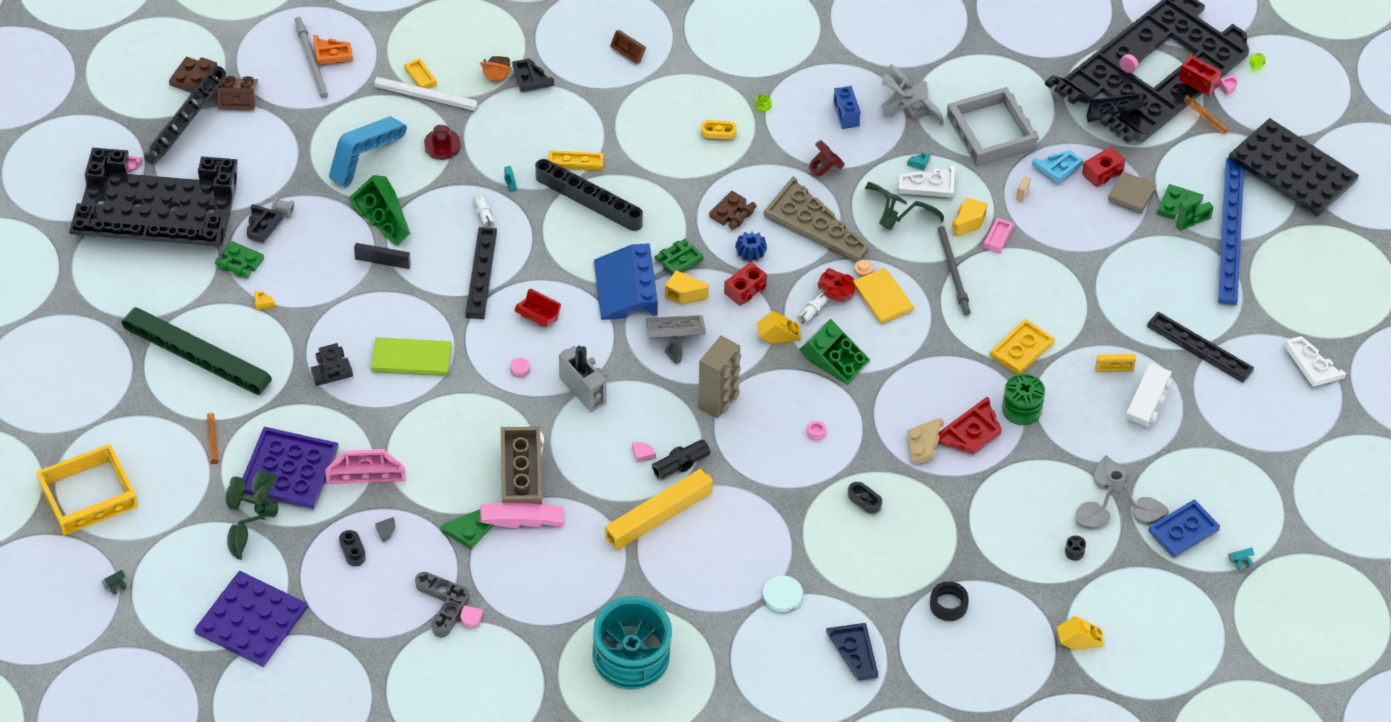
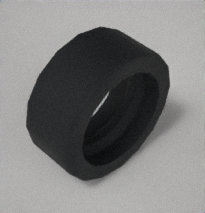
(949, 614)

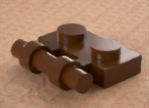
(728, 207)

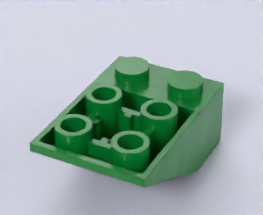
(834, 352)

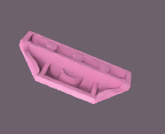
(365, 467)

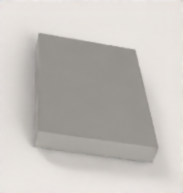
(675, 326)

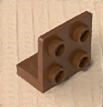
(237, 93)

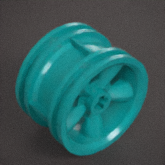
(625, 665)

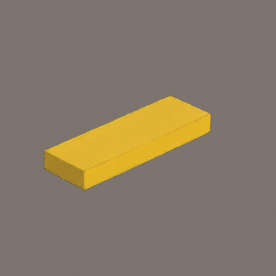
(577, 160)

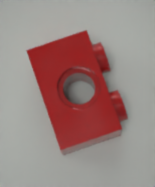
(1103, 166)

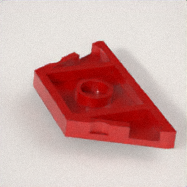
(972, 429)

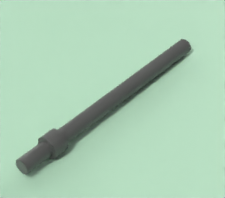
(962, 296)

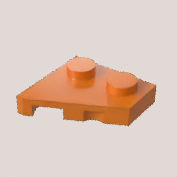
(332, 51)

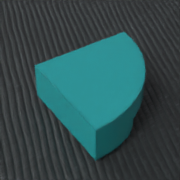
(919, 161)
(509, 178)

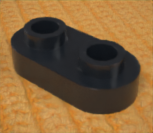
(866, 498)
(352, 546)

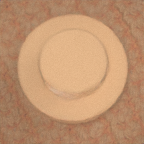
(863, 267)

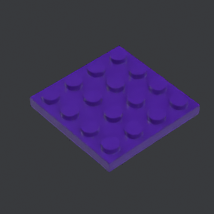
(296, 461)
(251, 618)

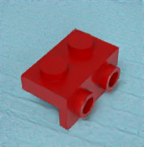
(539, 308)

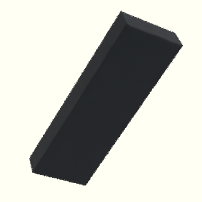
(382, 255)

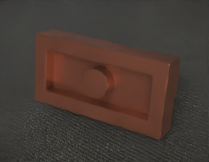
(628, 46)

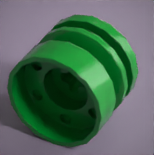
(1023, 399)

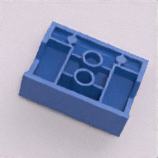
(626, 282)

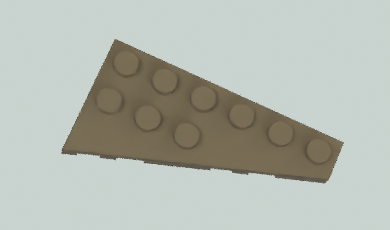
(810, 217)

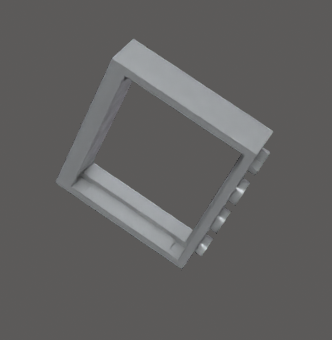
(996, 152)

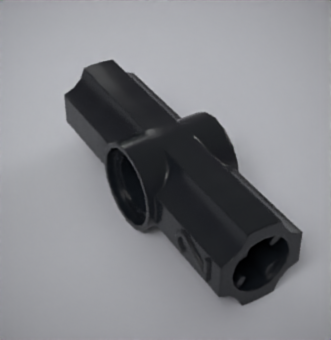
(681, 459)

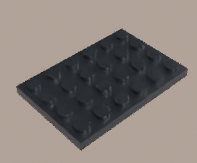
(1293, 167)

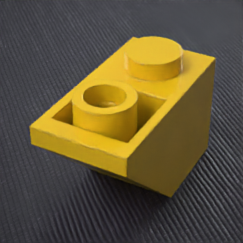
(970, 217)
(685, 289)
(778, 329)
(1080, 634)

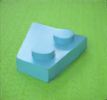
(1058, 165)

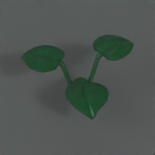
(889, 215)
(261, 487)

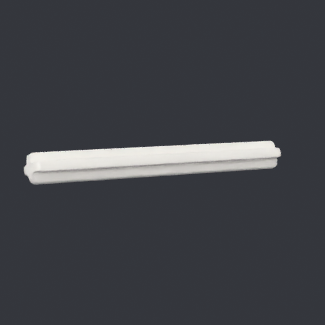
(425, 93)

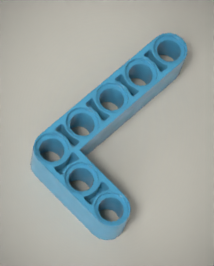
(359, 141)

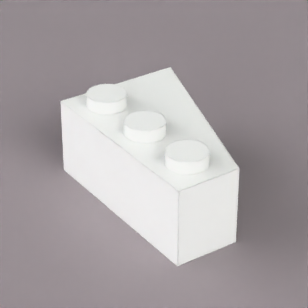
(1150, 395)

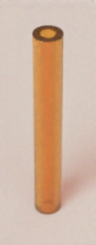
(1203, 112)
(212, 438)

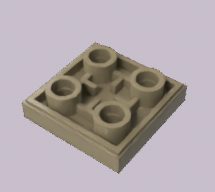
(1132, 192)

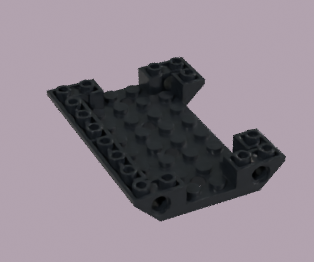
(154, 221)

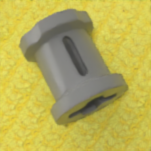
(283, 206)

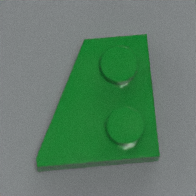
(467, 529)

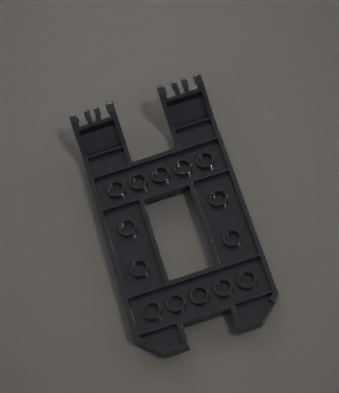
(1165, 20)

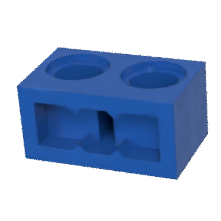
(846, 107)

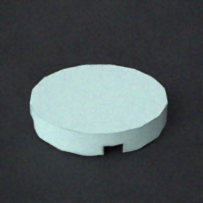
(782, 593)

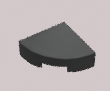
(674, 349)
(385, 528)

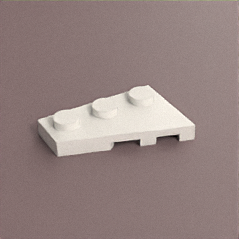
(935, 183)
(1313, 365)

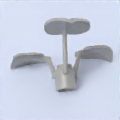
(893, 102)
(1113, 475)

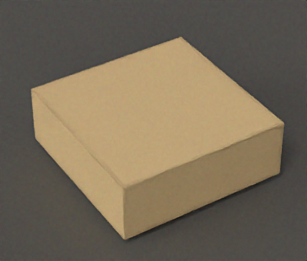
(1023, 189)

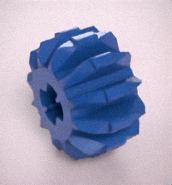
(751, 246)

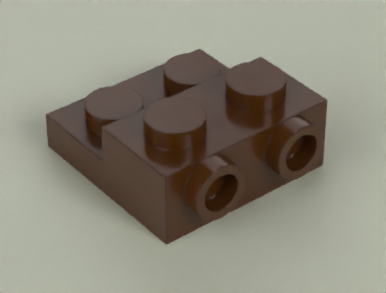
(191, 73)

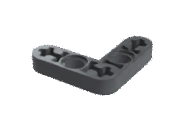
(450, 600)

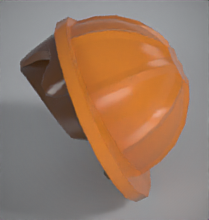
(496, 68)

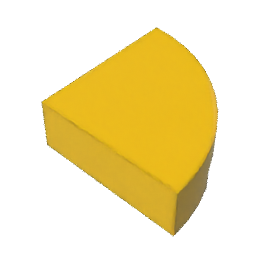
(263, 301)

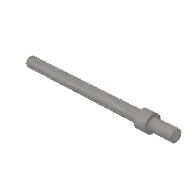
(303, 34)

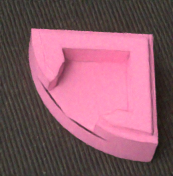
(1228, 84)
(134, 163)
(643, 451)

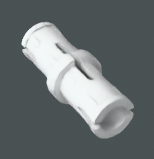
(484, 210)
(813, 308)

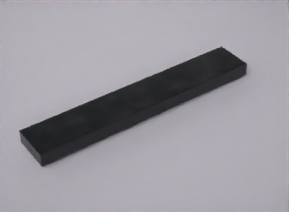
(481, 273)
(1200, 347)

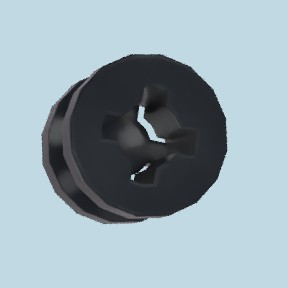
(1072, 543)

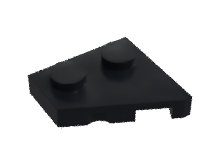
(530, 76)
(262, 223)

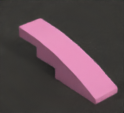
(517, 514)

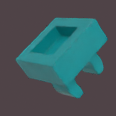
(1242, 555)

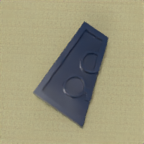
(855, 648)

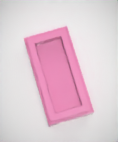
(998, 235)

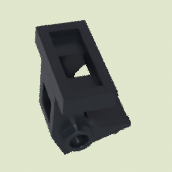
(331, 361)

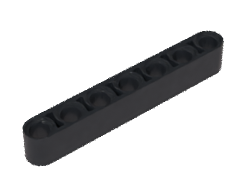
(179, 119)
(589, 194)

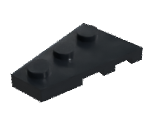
(1114, 105)

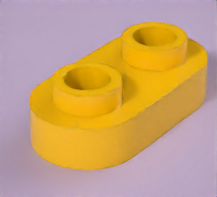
(718, 129)

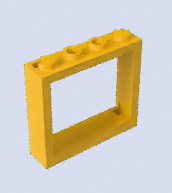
(96, 512)

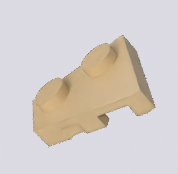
(924, 440)

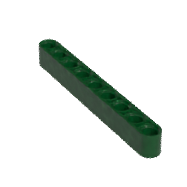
(196, 351)

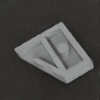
(913, 93)

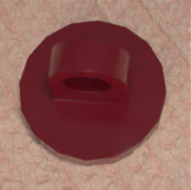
(442, 143)
(826, 157)

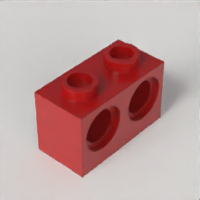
(1199, 75)
(745, 284)

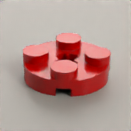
(844, 282)

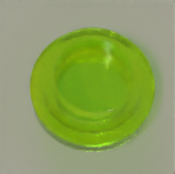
(1257, 61)
(763, 102)

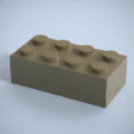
(719, 377)
(521, 465)

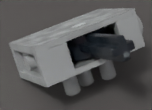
(582, 377)

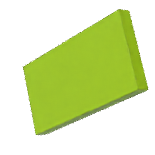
(411, 356)

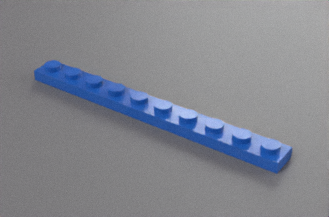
(1231, 233)

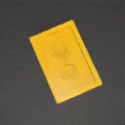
(883, 295)
(1022, 347)

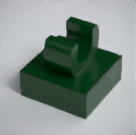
(113, 580)

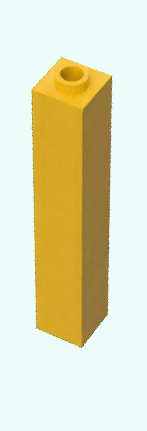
(658, 509)

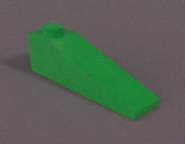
(380, 205)

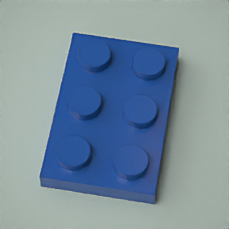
(1184, 528)

